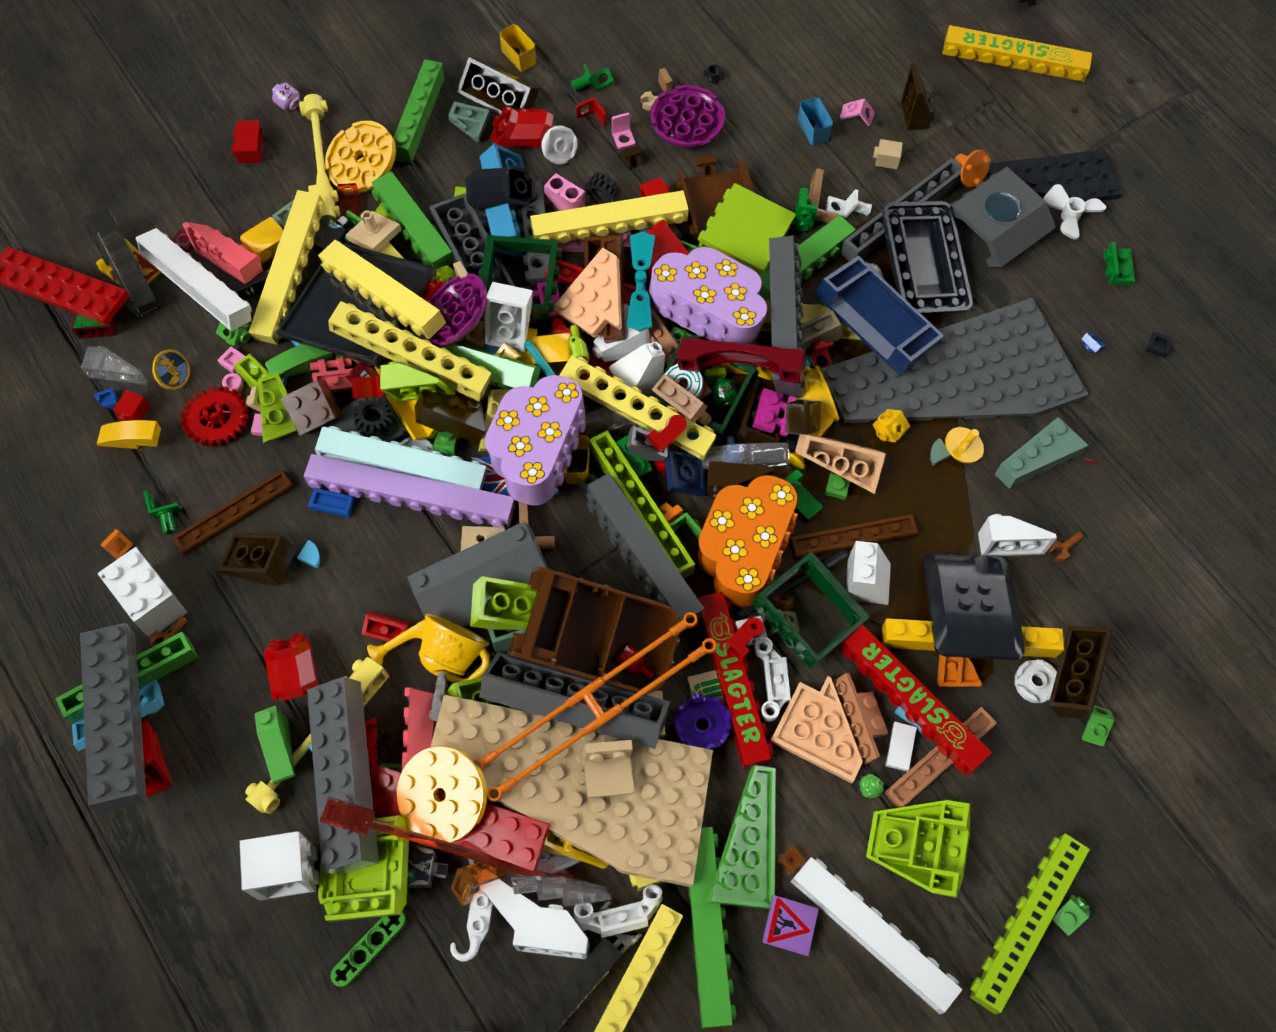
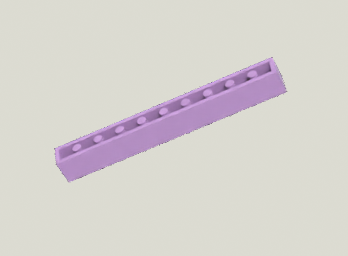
(410, 491)

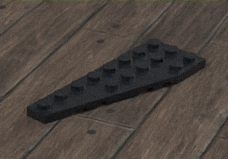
(1079, 173)

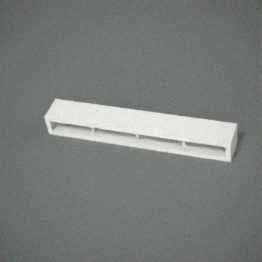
(194, 279)
(877, 936)

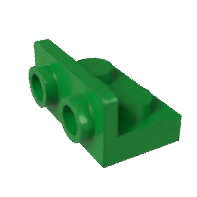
(804, 212)
(1119, 265)

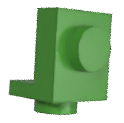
(445, 443)
(1072, 914)

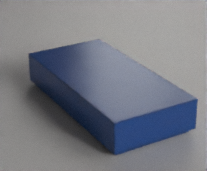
(331, 502)

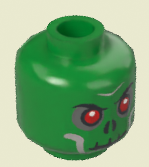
(724, 392)

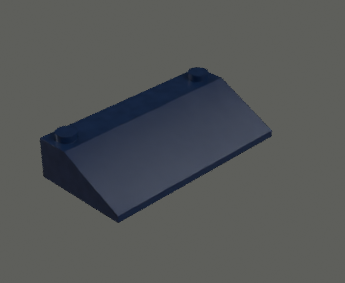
(878, 315)

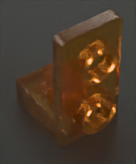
(472, 876)

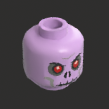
(285, 96)

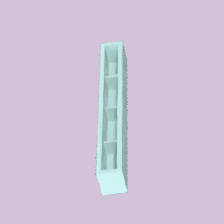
(398, 458)

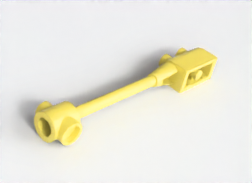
(314, 108)
(372, 678)

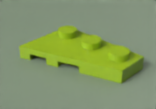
(274, 416)

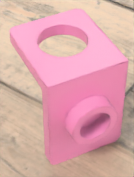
(858, 108)
(620, 128)

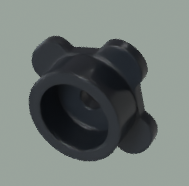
(714, 73)

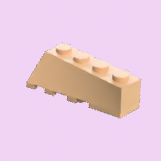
(847, 460)

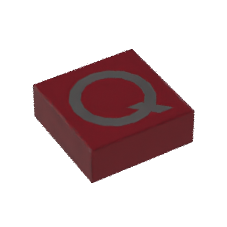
(183, 241)

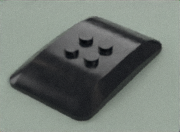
(927, 256)
(973, 606)

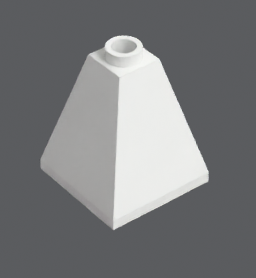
(620, 349)
(641, 367)

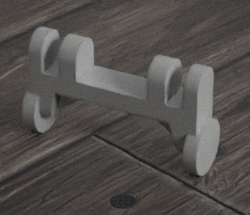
(440, 688)
(627, 940)

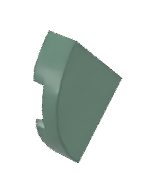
(939, 452)

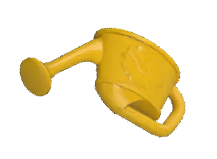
(816, 390)
(442, 647)

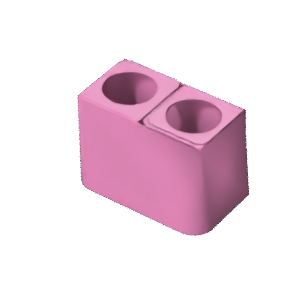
(560, 185)

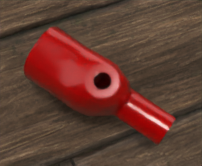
(638, 666)

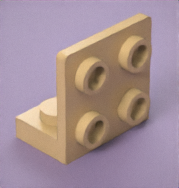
(608, 769)

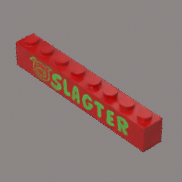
(734, 684)
(920, 705)

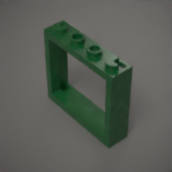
(531, 245)
(735, 408)
(834, 592)

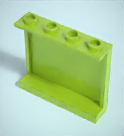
(744, 227)

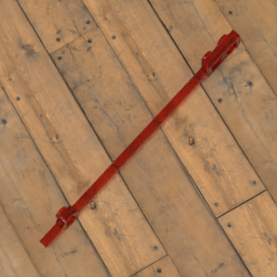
(360, 820)

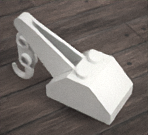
(536, 928)

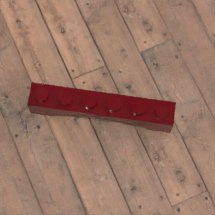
(698, 353)

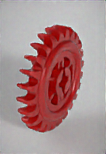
(212, 407)

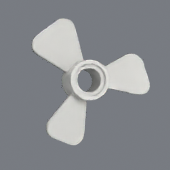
(1071, 208)

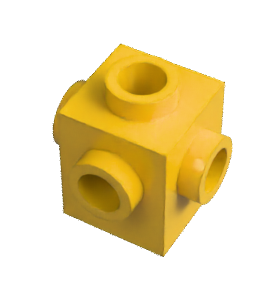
(891, 425)

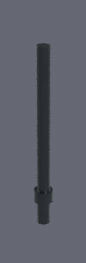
(828, 562)

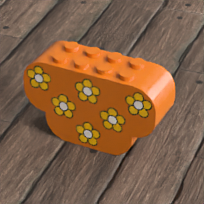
(747, 537)

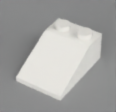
(507, 315)
(1012, 537)

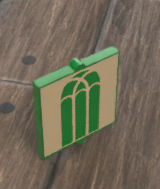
(706, 685)

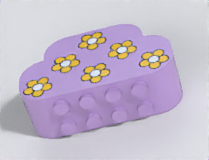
(709, 295)
(535, 437)

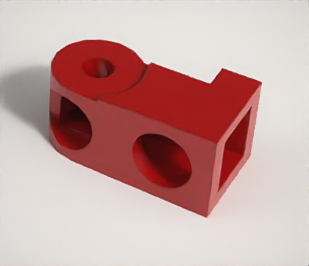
(673, 428)
(743, 637)

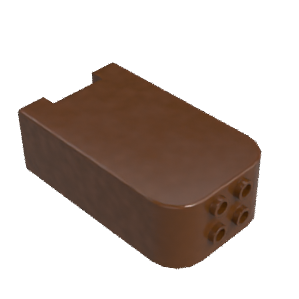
(585, 626)

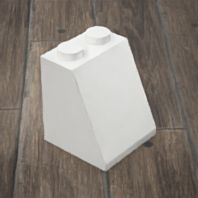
(868, 573)

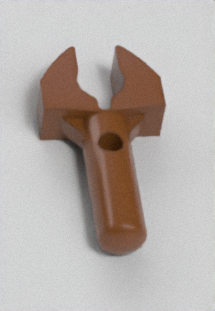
(1064, 547)
(177, 626)

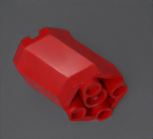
(521, 127)
(290, 667)

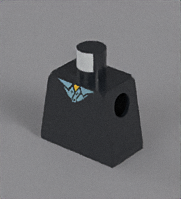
(330, 231)

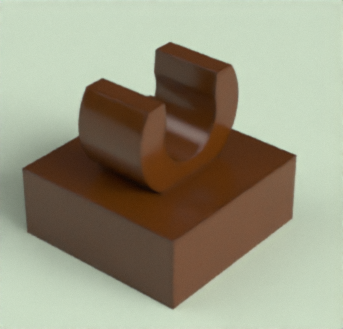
(706, 161)

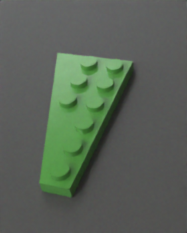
(748, 860)

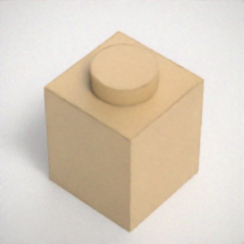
(888, 154)

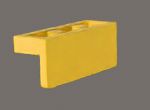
(406, 413)

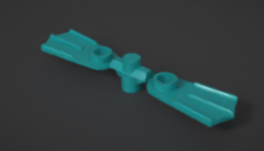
(640, 311)

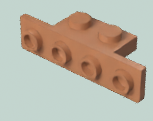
(862, 716)

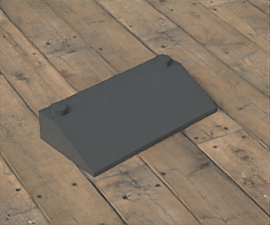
(448, 585)

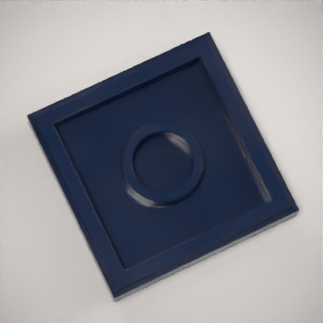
(685, 473)

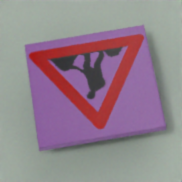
(790, 925)

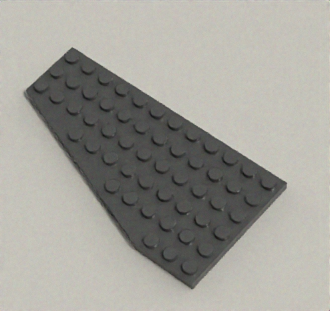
(978, 370)

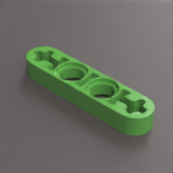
(371, 950)

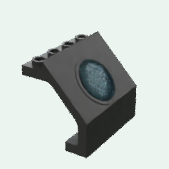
(1005, 215)

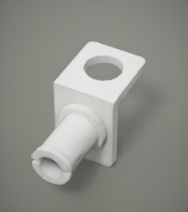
(848, 206)

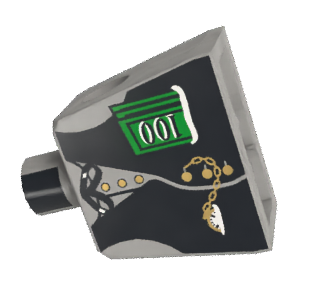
(423, 867)

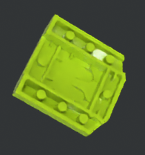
(372, 890)

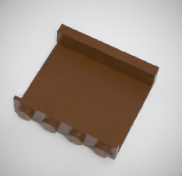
(706, 192)

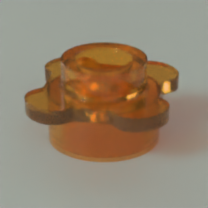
(791, 866)

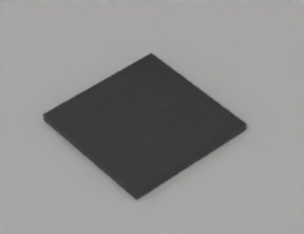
(310, 314)

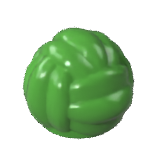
(871, 786)

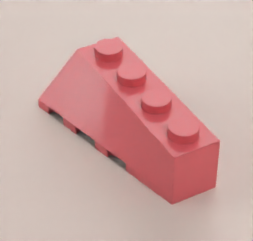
(223, 252)
(420, 726)

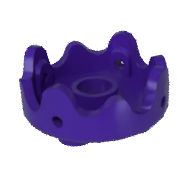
(706, 709)

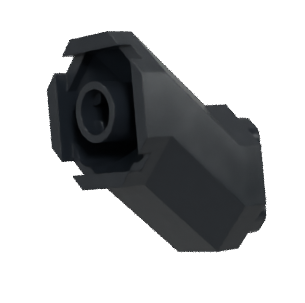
(500, 186)

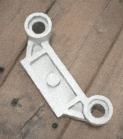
(775, 677)
(620, 918)

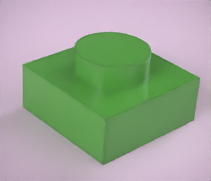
(837, 486)

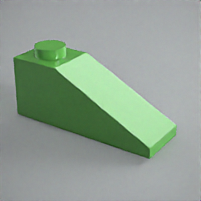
(275, 743)

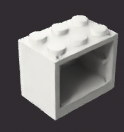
(142, 592)
(278, 866)

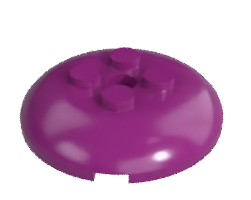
(690, 103)
(462, 307)

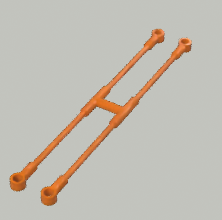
(601, 717)

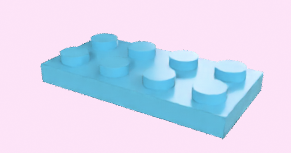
(150, 703)

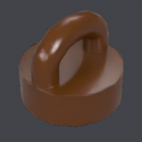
(782, 602)

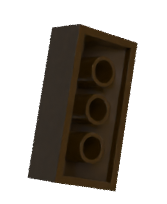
(495, 87)
(1080, 671)

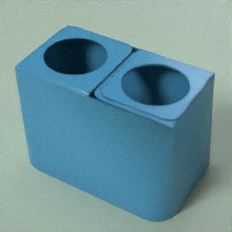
(816, 111)

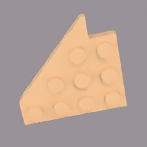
(594, 296)
(819, 731)

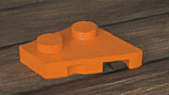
(956, 672)

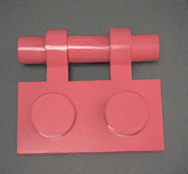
(335, 379)

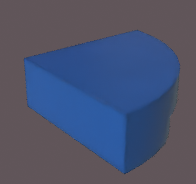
(107, 398)

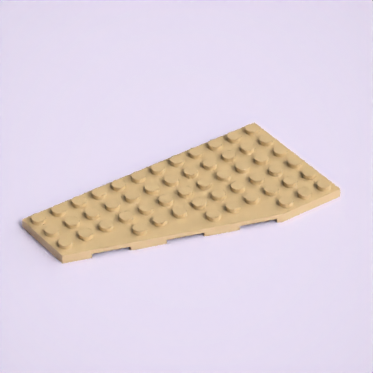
(638, 834)

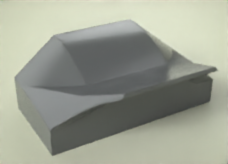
(642, 447)

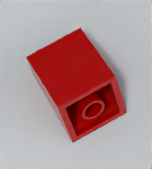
(664, 243)
(156, 771)

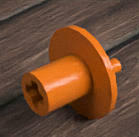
(973, 167)

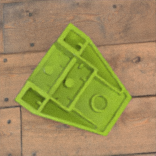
(923, 844)

